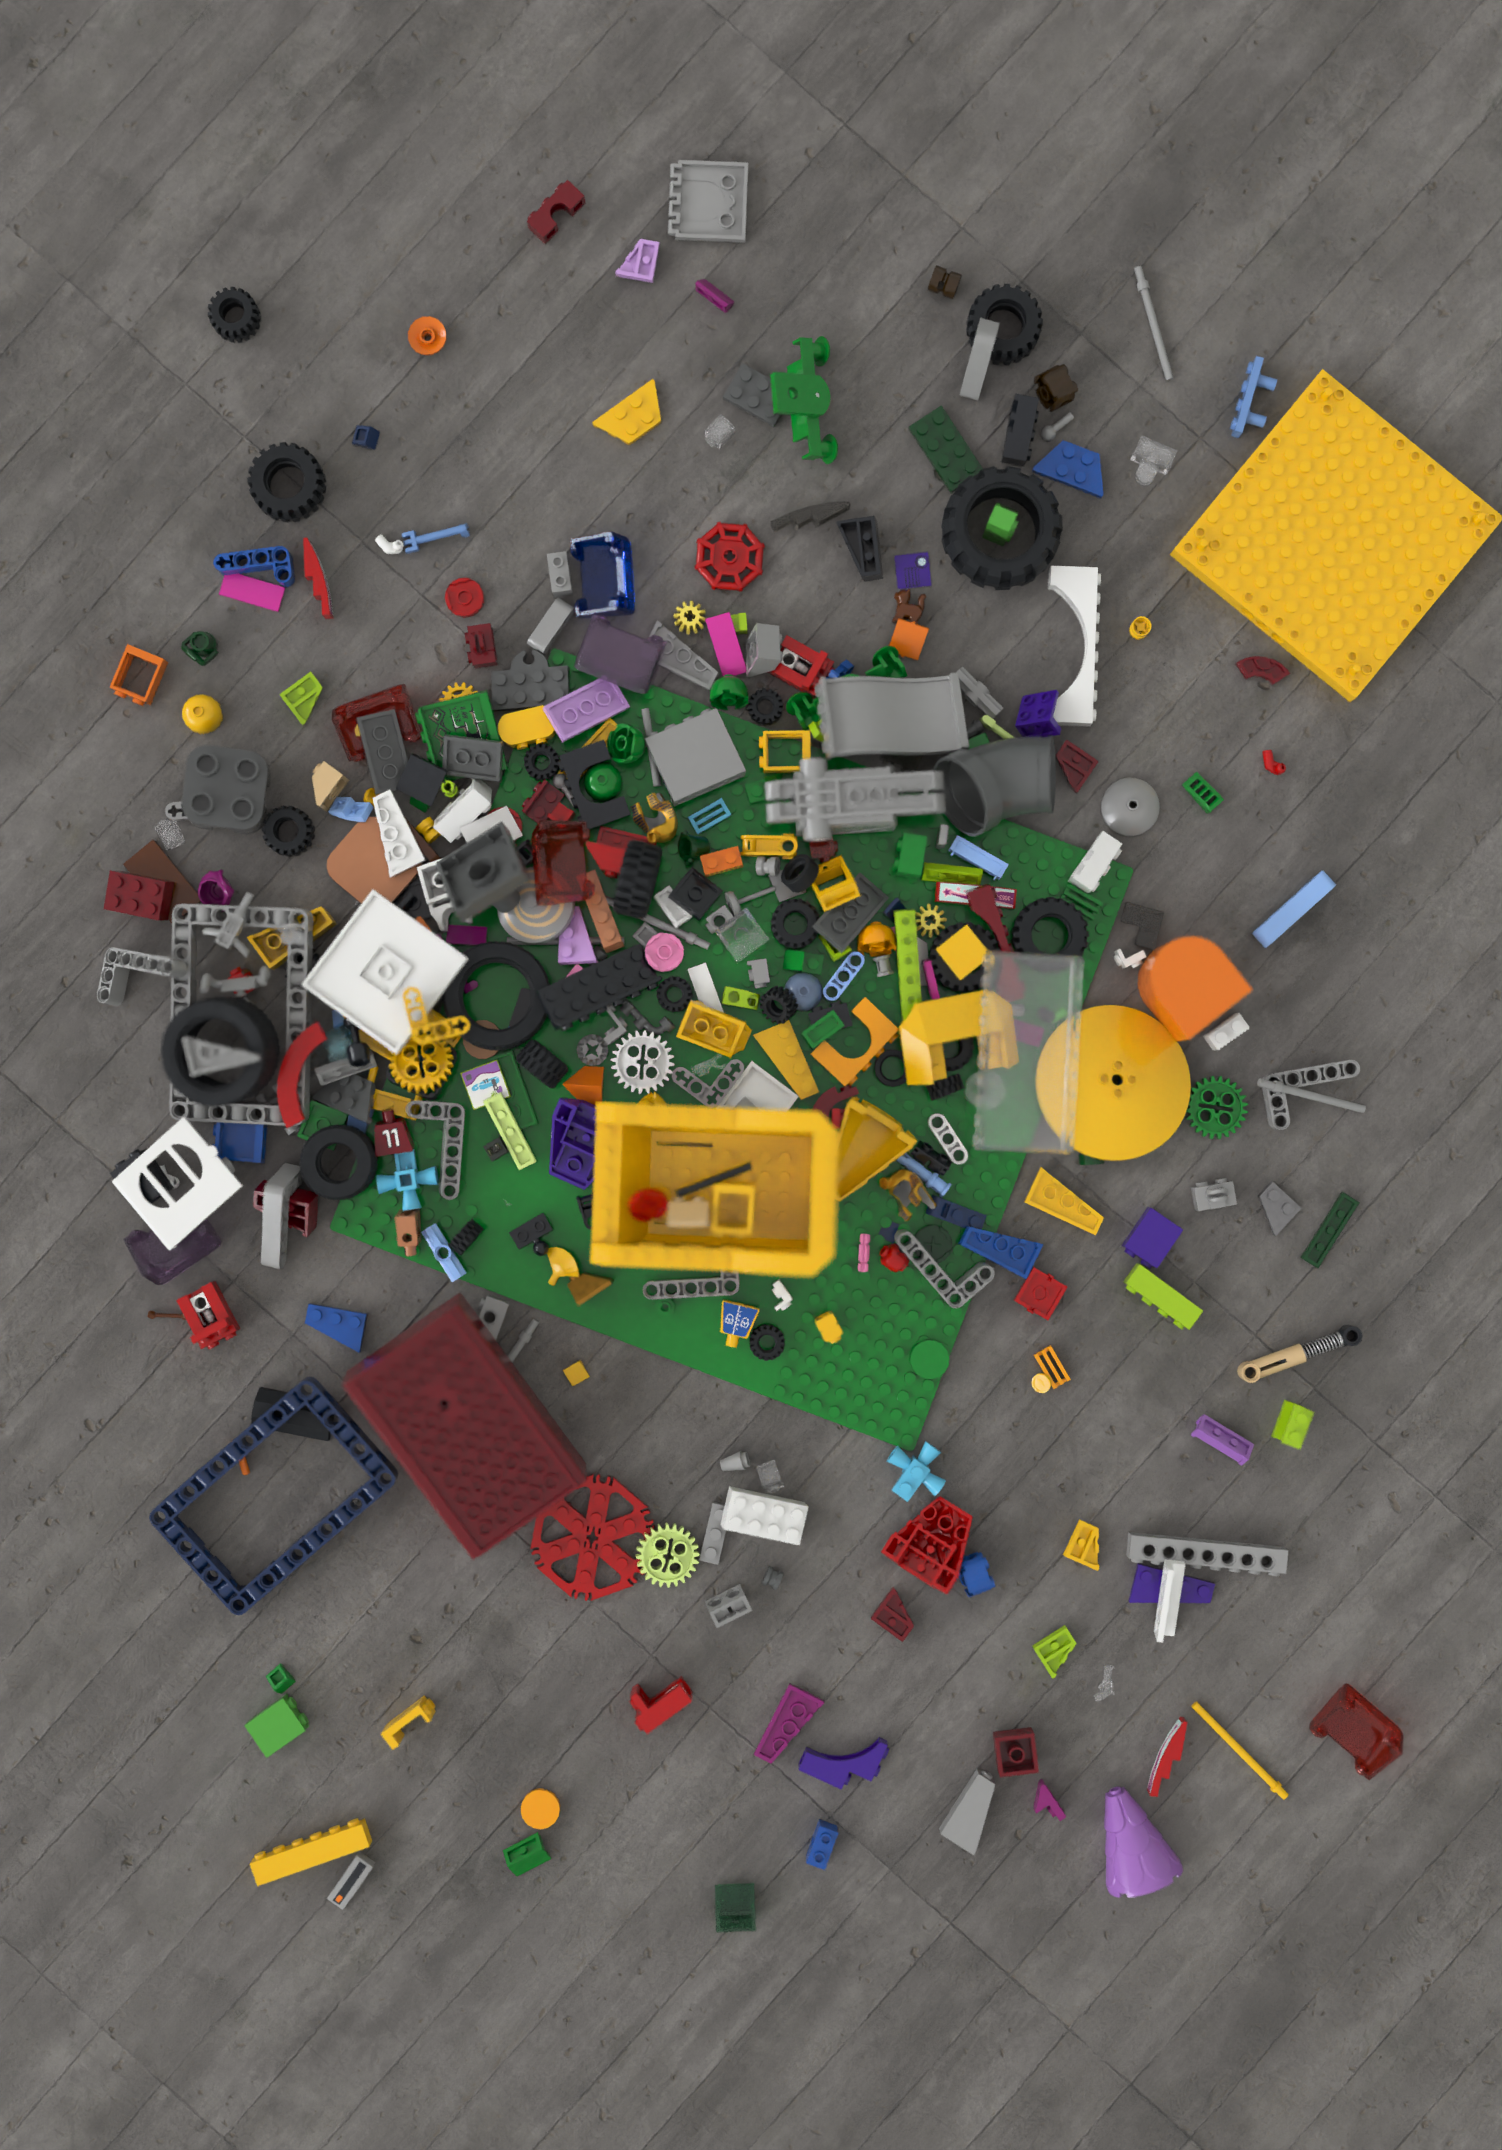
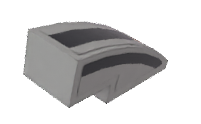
(351, 1880)

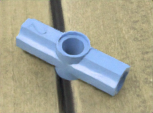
(436, 1241)

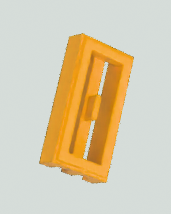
(1043, 1352)

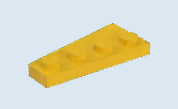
(785, 1052)
(1057, 1200)

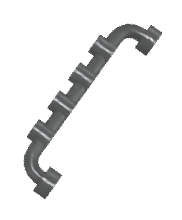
(628, 1008)

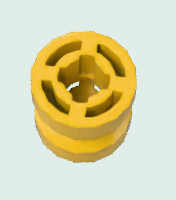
(1143, 624)
(426, 828)

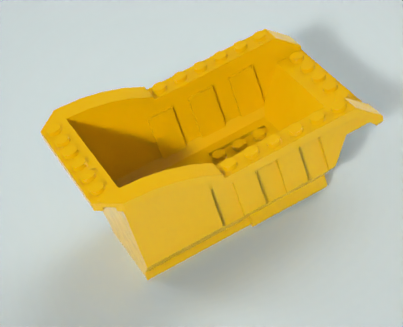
(791, 1172)

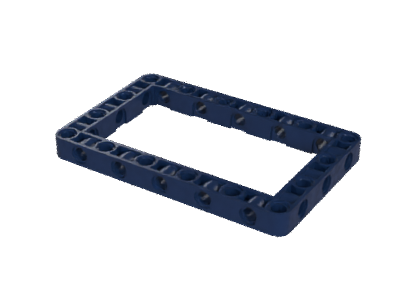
(201, 1559)

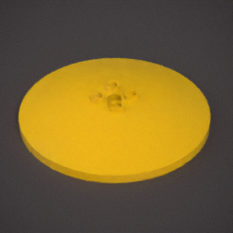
(1154, 1089)

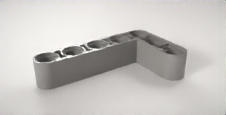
(117, 967)
(1301, 1080)
(447, 1140)
(276, 1213)
(937, 1273)
(699, 1282)

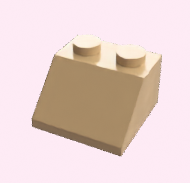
(327, 785)
(688, 1212)

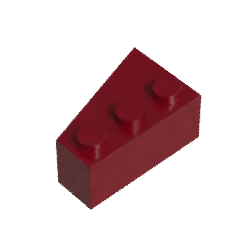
(302, 1208)

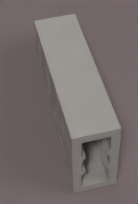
(968, 1814)

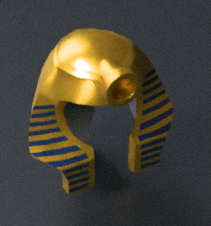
(662, 827)
(907, 1188)

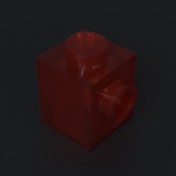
(823, 850)

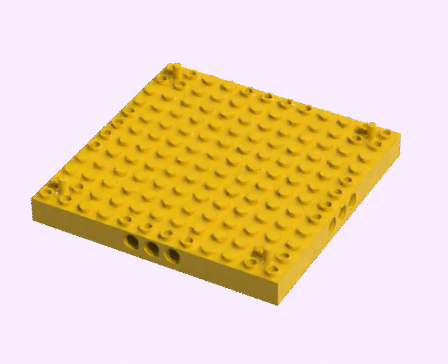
(1336, 536)

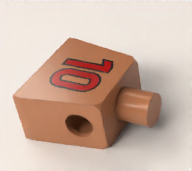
(408, 1222)

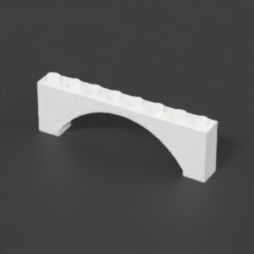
(1079, 590)

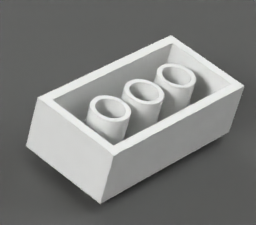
(764, 1515)

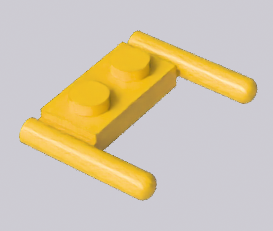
(385, 1100)

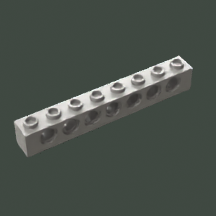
(1277, 1554)

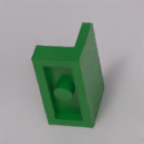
(526, 1854)

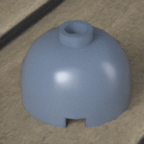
(805, 989)

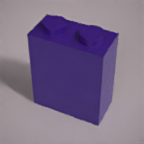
(1151, 1238)

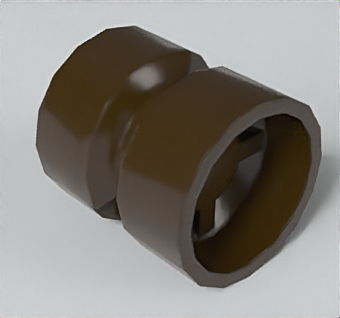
(951, 282)

